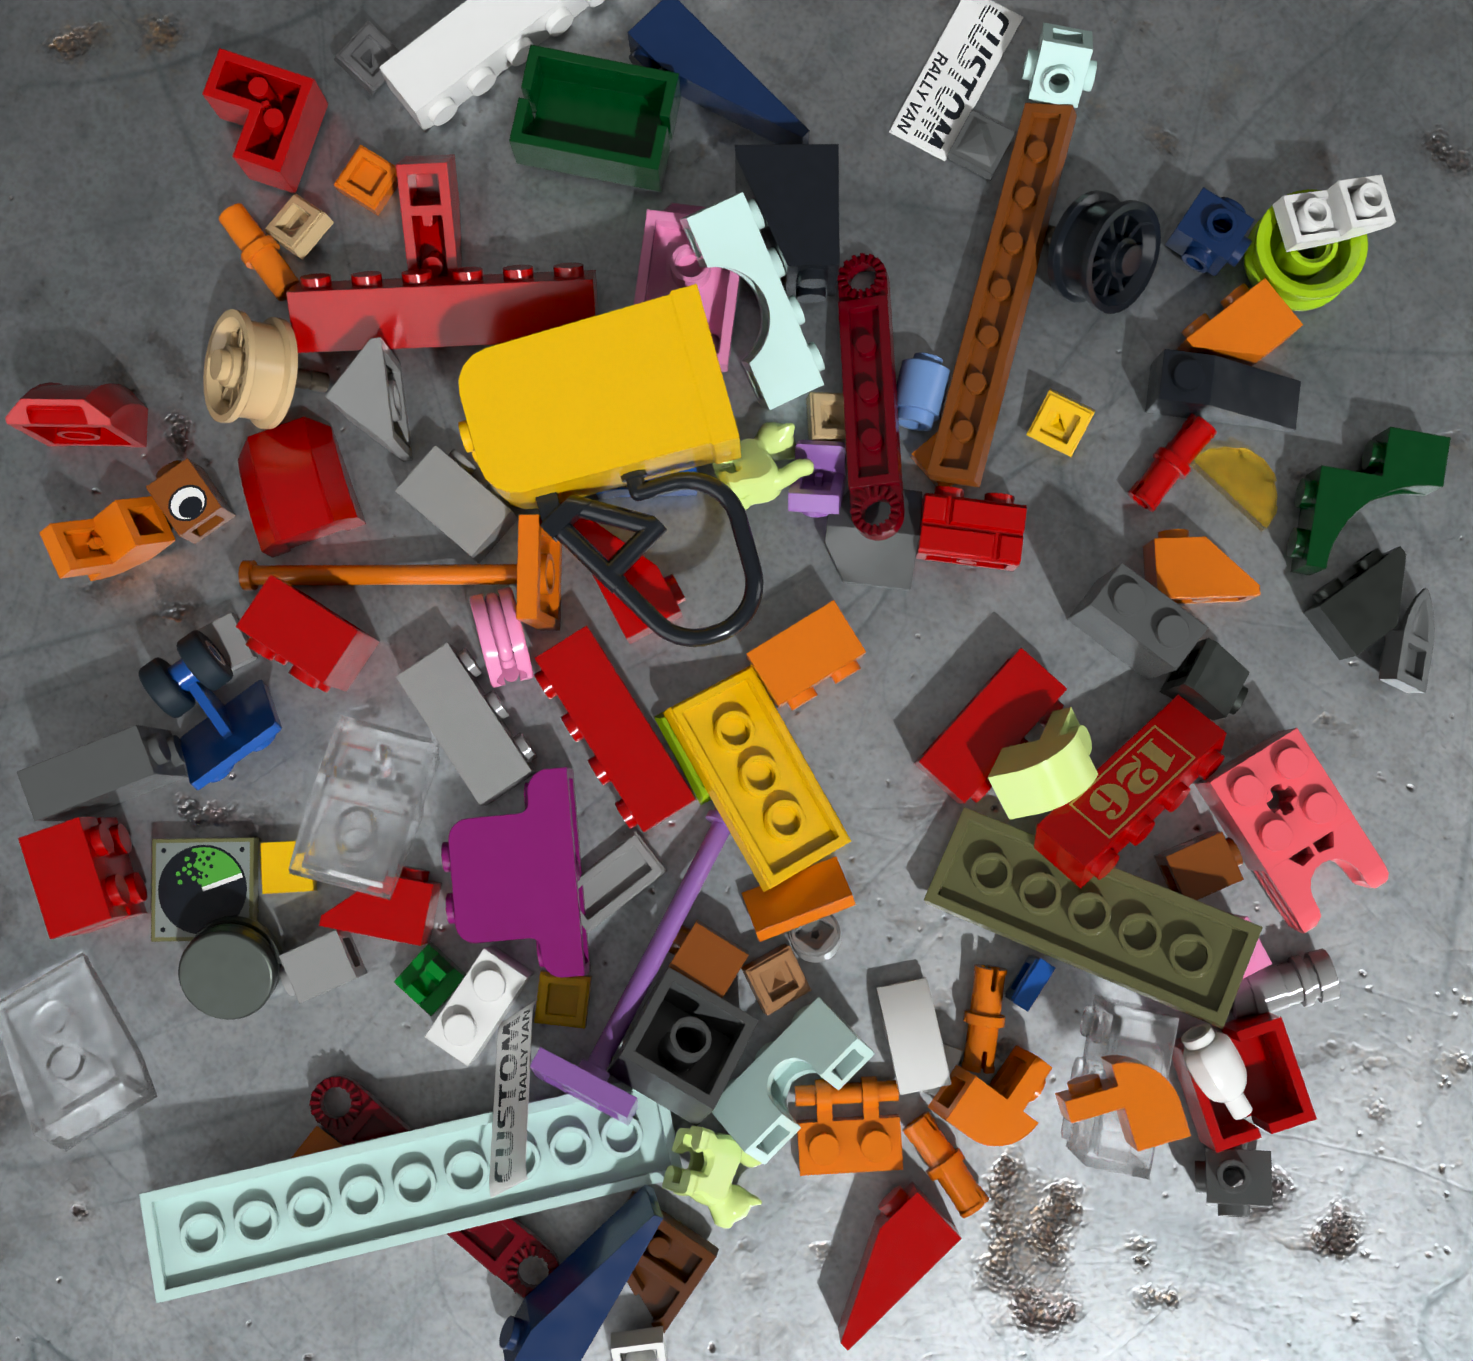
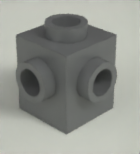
(1256, 1172)

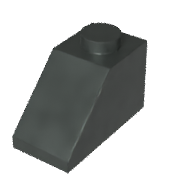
(1209, 680)

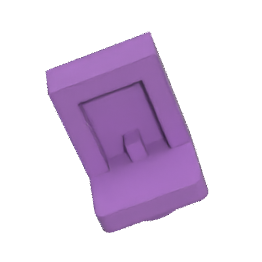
(824, 488)

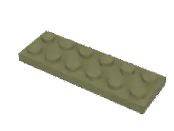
(1109, 927)

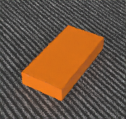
(799, 899)

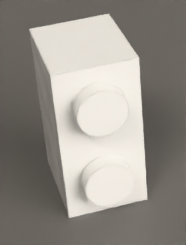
(479, 1004)

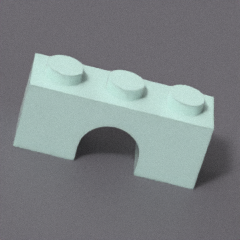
(756, 1102)

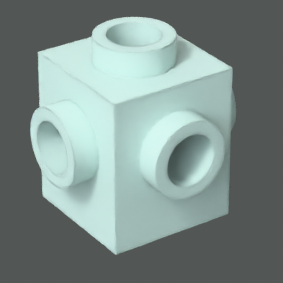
(1060, 65)

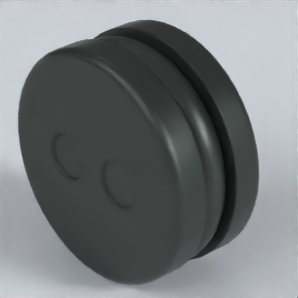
(230, 967)

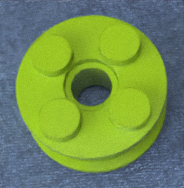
(1298, 280)

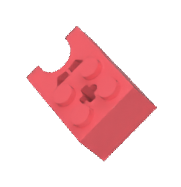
(1298, 836)

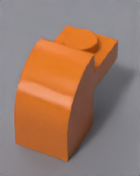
(109, 543)
(1141, 1096)
(994, 1111)

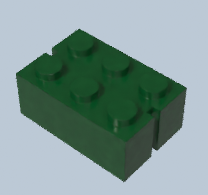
(595, 118)

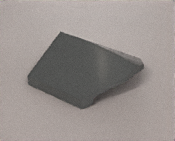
(872, 562)

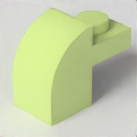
(1046, 771)

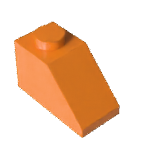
(1195, 570)

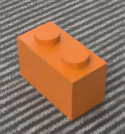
(806, 656)

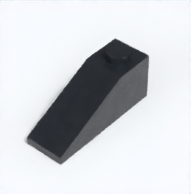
(1221, 391)

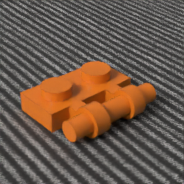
(853, 1142)

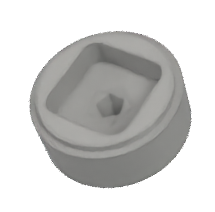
(816, 940)

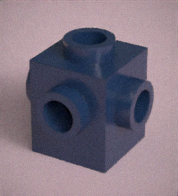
(1211, 233)

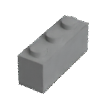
(468, 723)

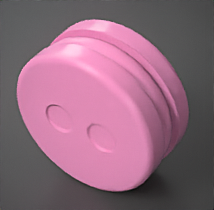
(501, 637)

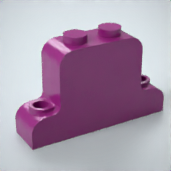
(522, 875)

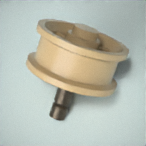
(254, 370)

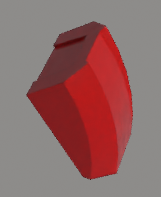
(81, 415)
(297, 485)

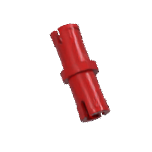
(1172, 462)

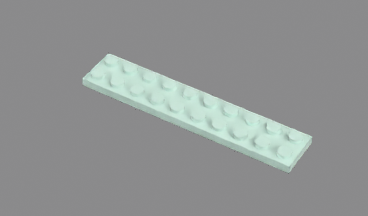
(392, 1192)

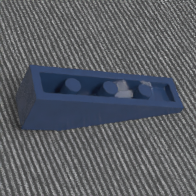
(710, 74)
(574, 1300)

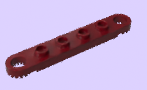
(870, 397)
(495, 1245)

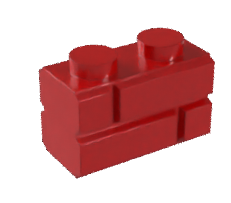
(971, 530)

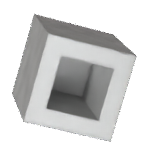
(321, 965)

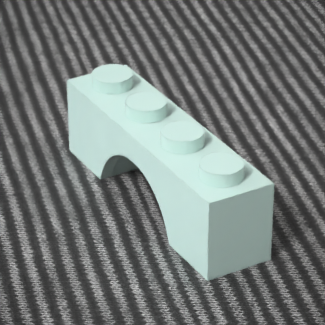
(781, 360)

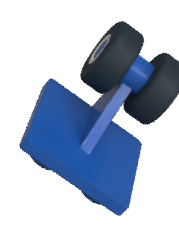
(230, 729)

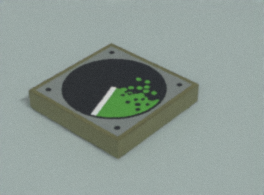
(200, 883)

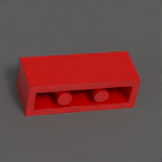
(993, 719)

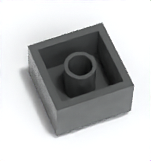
(683, 1047)

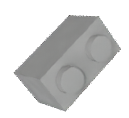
(457, 502)

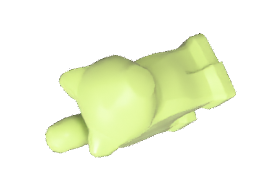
(756, 475)
(711, 1173)

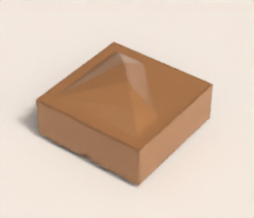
(776, 979)

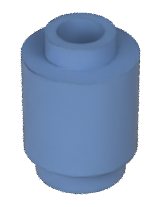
(921, 391)

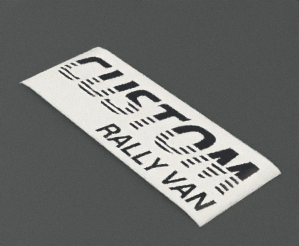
(955, 75)
(511, 1102)

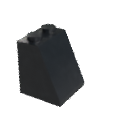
(800, 210)

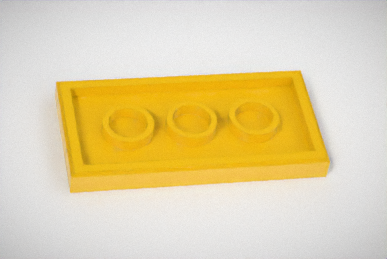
(757, 777)

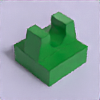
(430, 979)

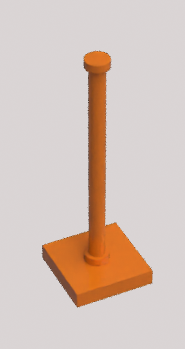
(535, 574)

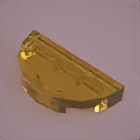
(1242, 480)

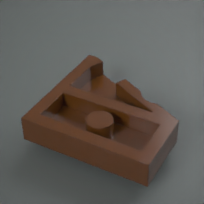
(670, 1269)

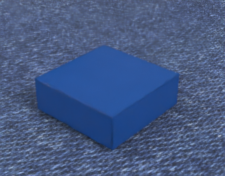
(1029, 981)

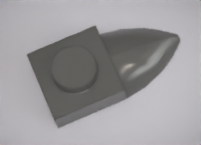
(1409, 649)

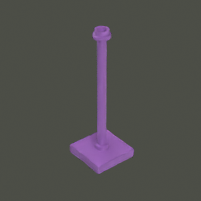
(590, 1077)

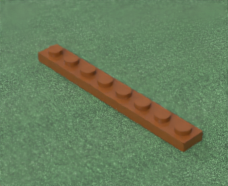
(1002, 294)

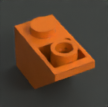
(1247, 328)

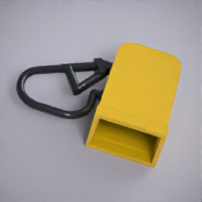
(606, 411)

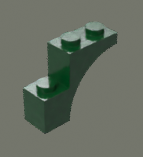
(1395, 463)

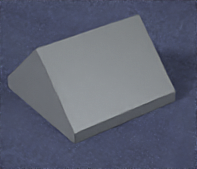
(374, 398)

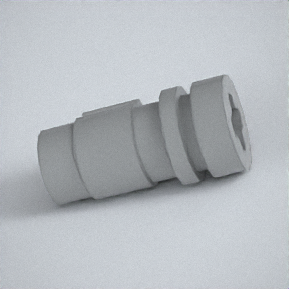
(1288, 984)

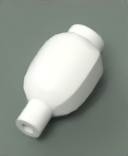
(1217, 1068)

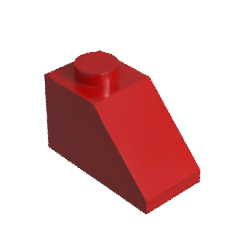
(403, 918)

